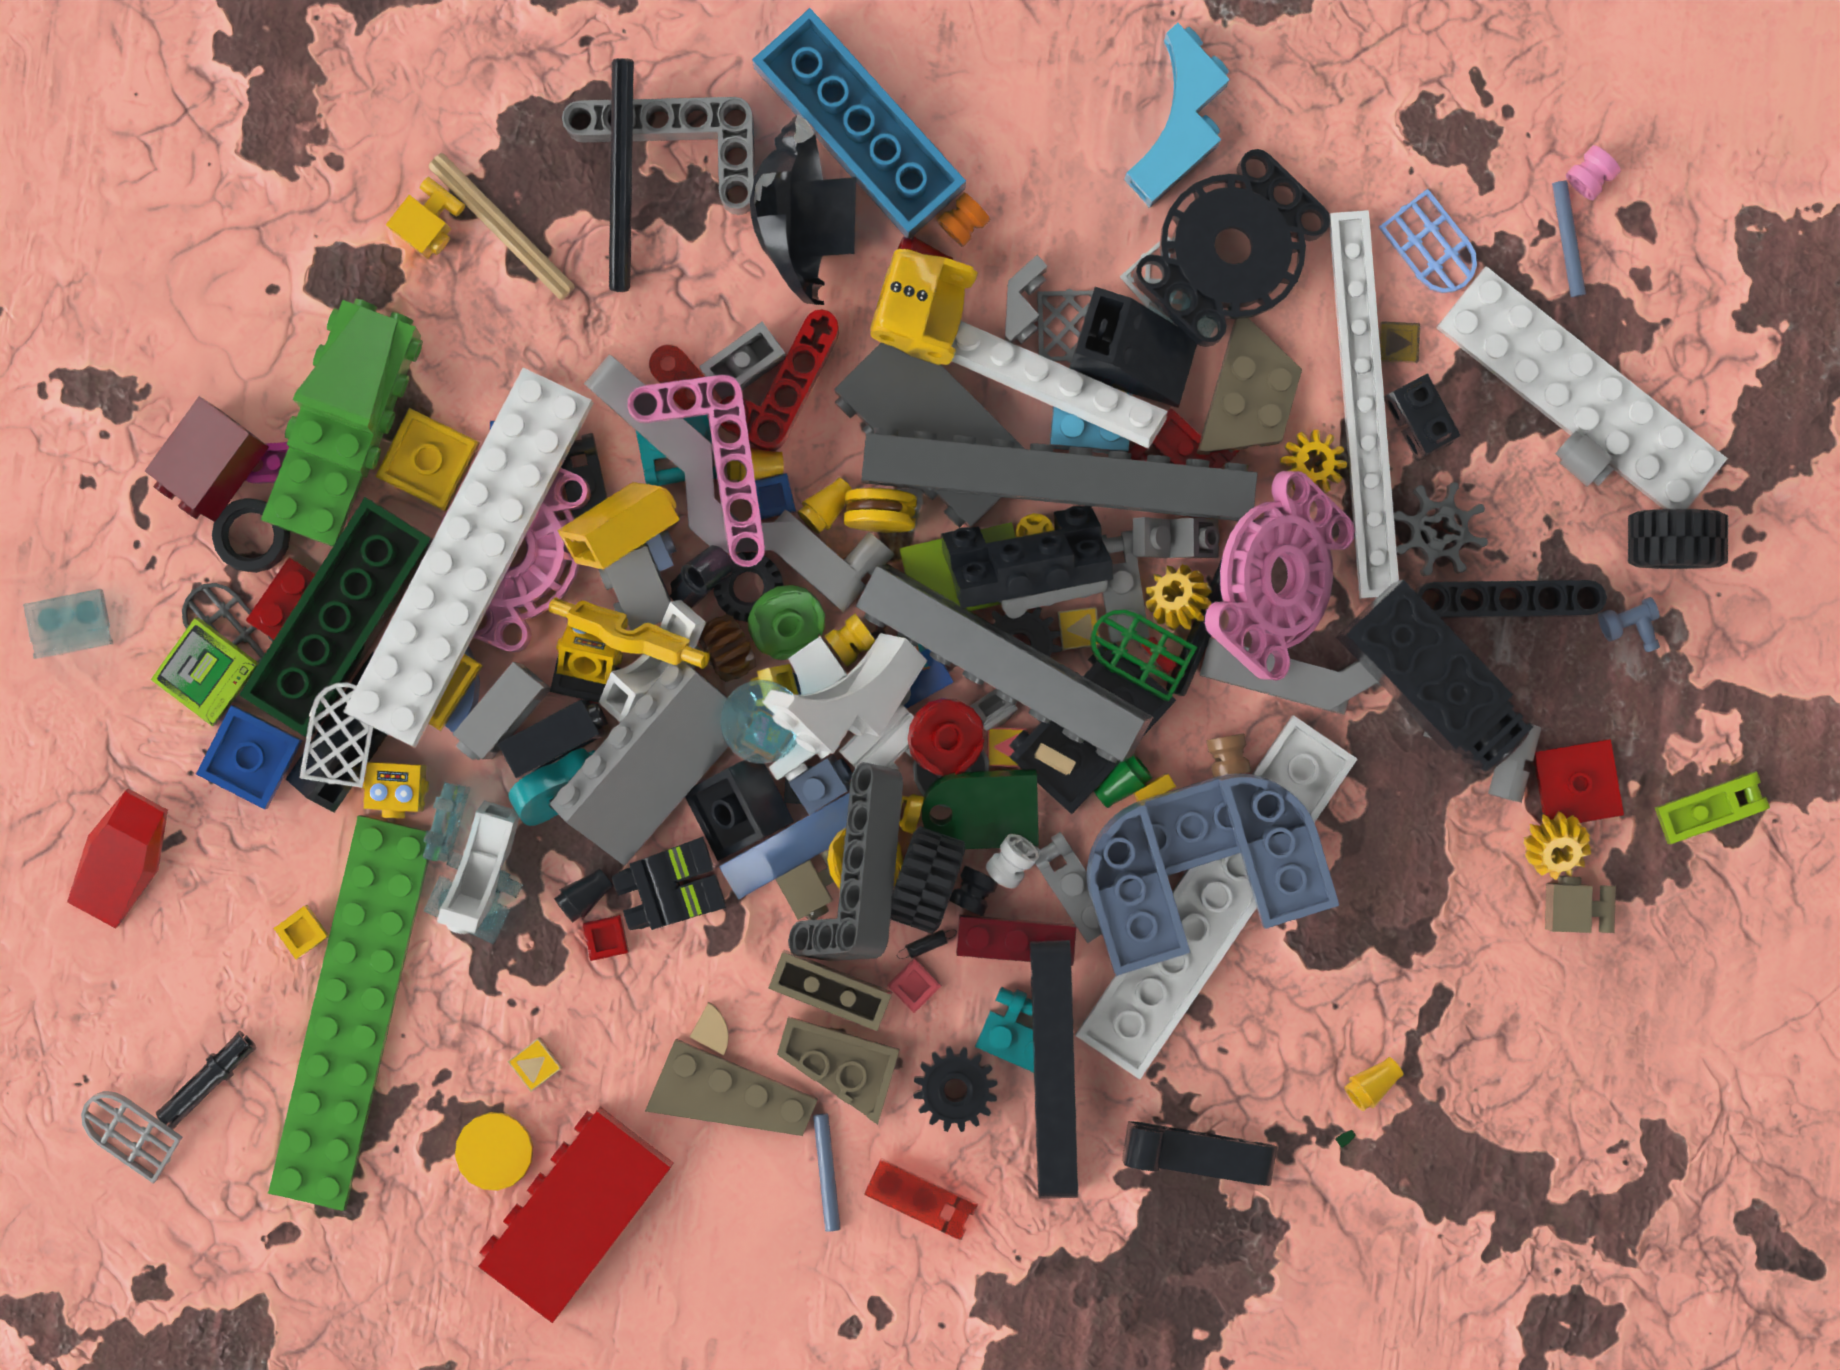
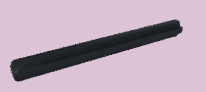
(621, 174)

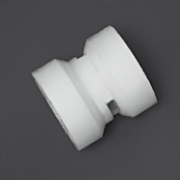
(1015, 857)

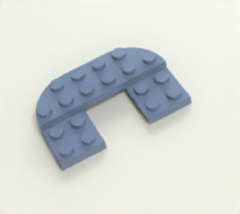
(1190, 829)

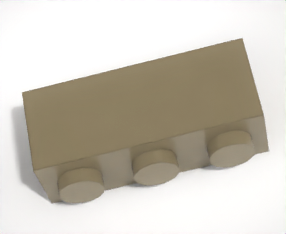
(830, 990)

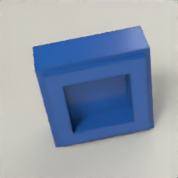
(774, 496)

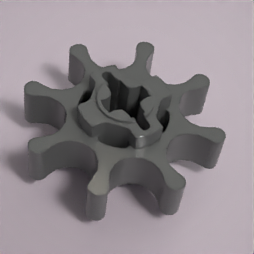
(1445, 512)

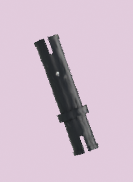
(218, 1068)

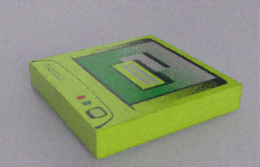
(205, 671)

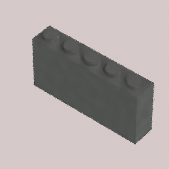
(920, 396)

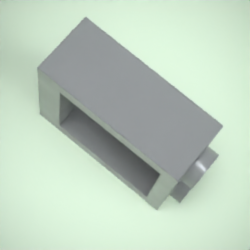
(500, 712)

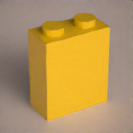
(619, 524)

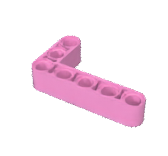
(723, 452)

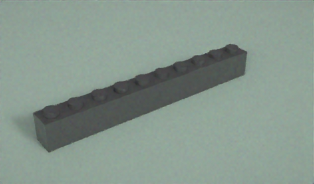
(1057, 476)

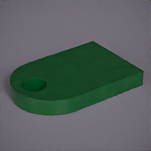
(985, 807)

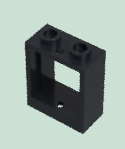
(554, 737)

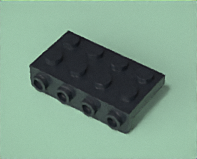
(1090, 767)

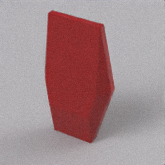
(119, 858)

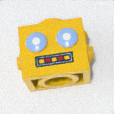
(586, 656)
(395, 788)

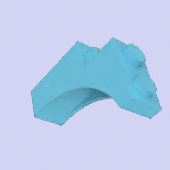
(1186, 135)

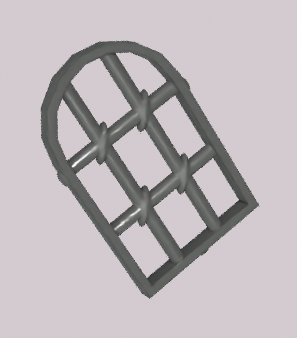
(223, 611)

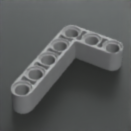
(678, 129)

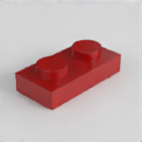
(280, 598)

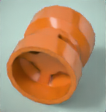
(960, 222)

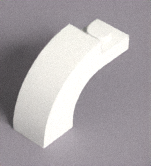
(632, 682)

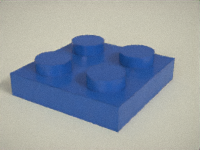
(249, 757)

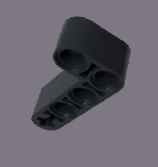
(1198, 1153)

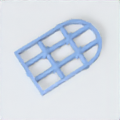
(1416, 240)

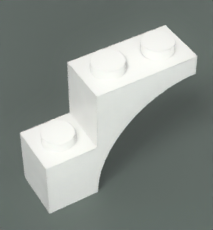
(815, 671)
(479, 868)

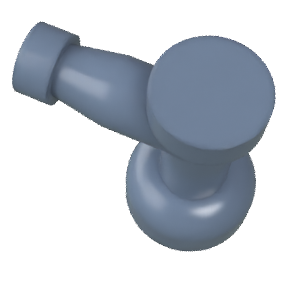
(1642, 615)

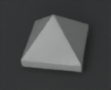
(993, 710)

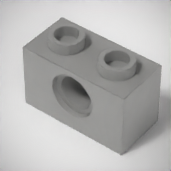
(745, 359)

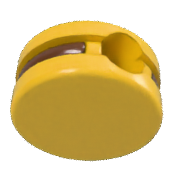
(880, 510)

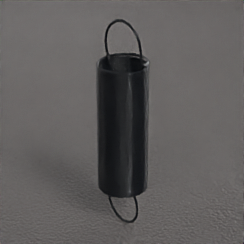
(926, 944)

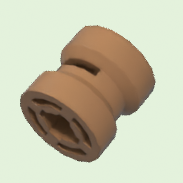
(1228, 755)

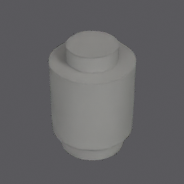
(1585, 459)

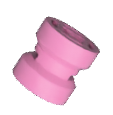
(1593, 172)

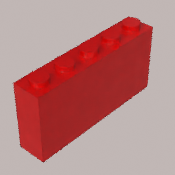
(574, 1213)

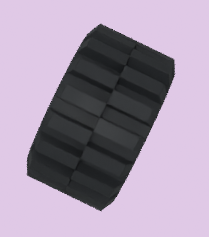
(1678, 539)
(926, 879)

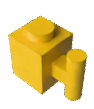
(420, 224)

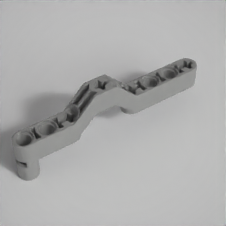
(693, 454)
(1332, 691)

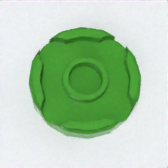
(785, 621)

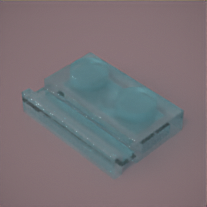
(68, 624)

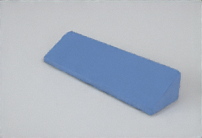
(786, 849)

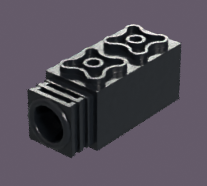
(1436, 678)

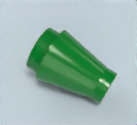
(1123, 781)

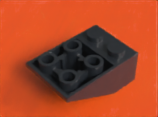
(1133, 349)

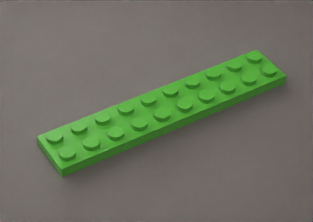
(351, 1014)

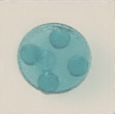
(750, 726)

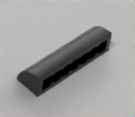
(323, 793)

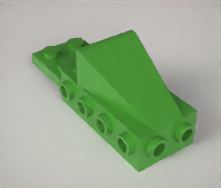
(341, 419)

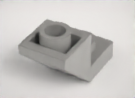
(1019, 313)
(1175, 538)

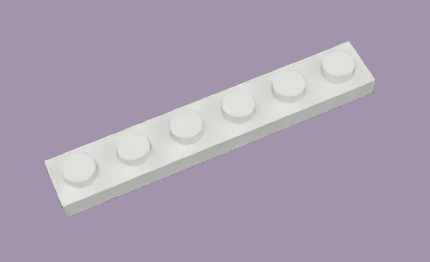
(1057, 385)

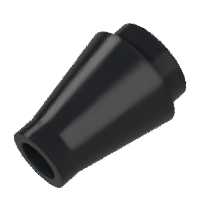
(582, 895)

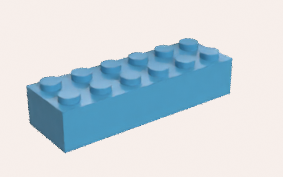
(859, 123)

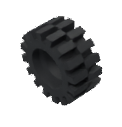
(725, 593)

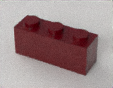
(1007, 937)

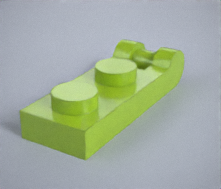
(1711, 808)

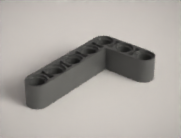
(866, 876)

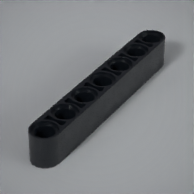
(1054, 1069)

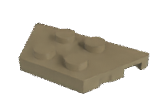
(1250, 393)

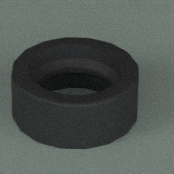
(222, 545)

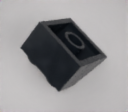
(738, 807)

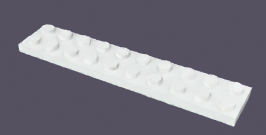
(468, 557)
(1213, 906)

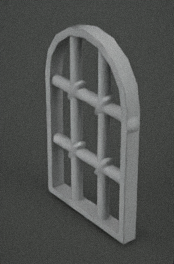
(136, 1147)

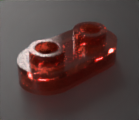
(683, 370)

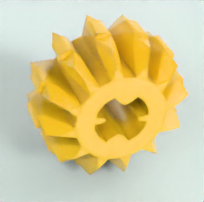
(1325, 469)
(1171, 604)
(1557, 845)

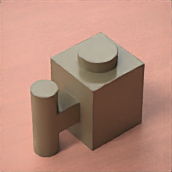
(807, 889)
(1571, 906)

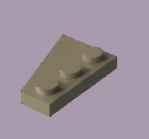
(842, 1063)

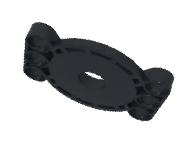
(1208, 278)

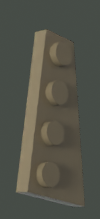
(719, 1091)

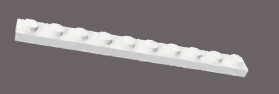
(1363, 402)

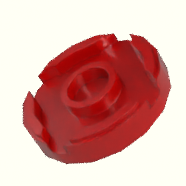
(946, 736)

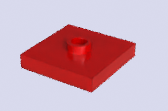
(1579, 781)

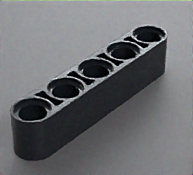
(1526, 595)

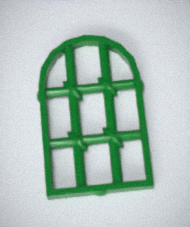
(1156, 649)

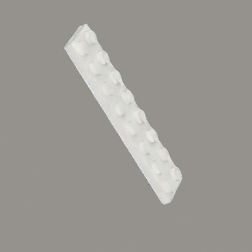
(1580, 391)

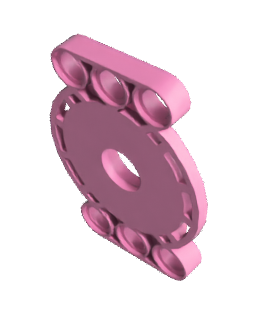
(1246, 569)
(538, 570)

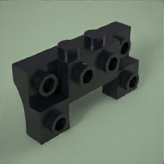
(1029, 563)

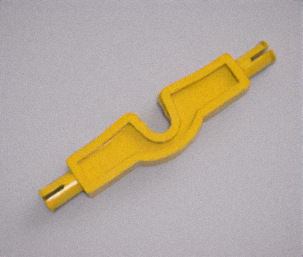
(611, 629)

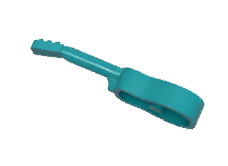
(537, 789)

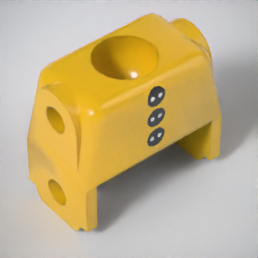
(922, 305)

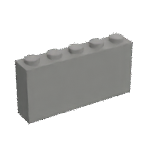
(646, 763)

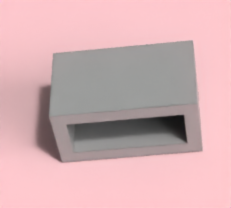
(637, 587)

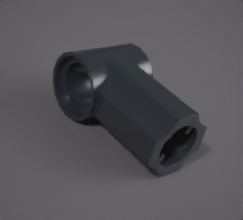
(701, 576)

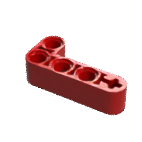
(789, 378)

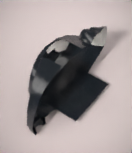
(800, 213)

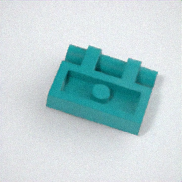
(1004, 1035)

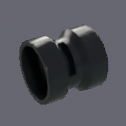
(973, 890)

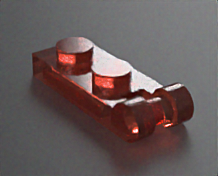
(919, 1198)

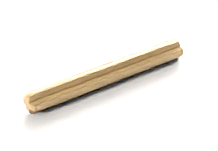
(501, 226)

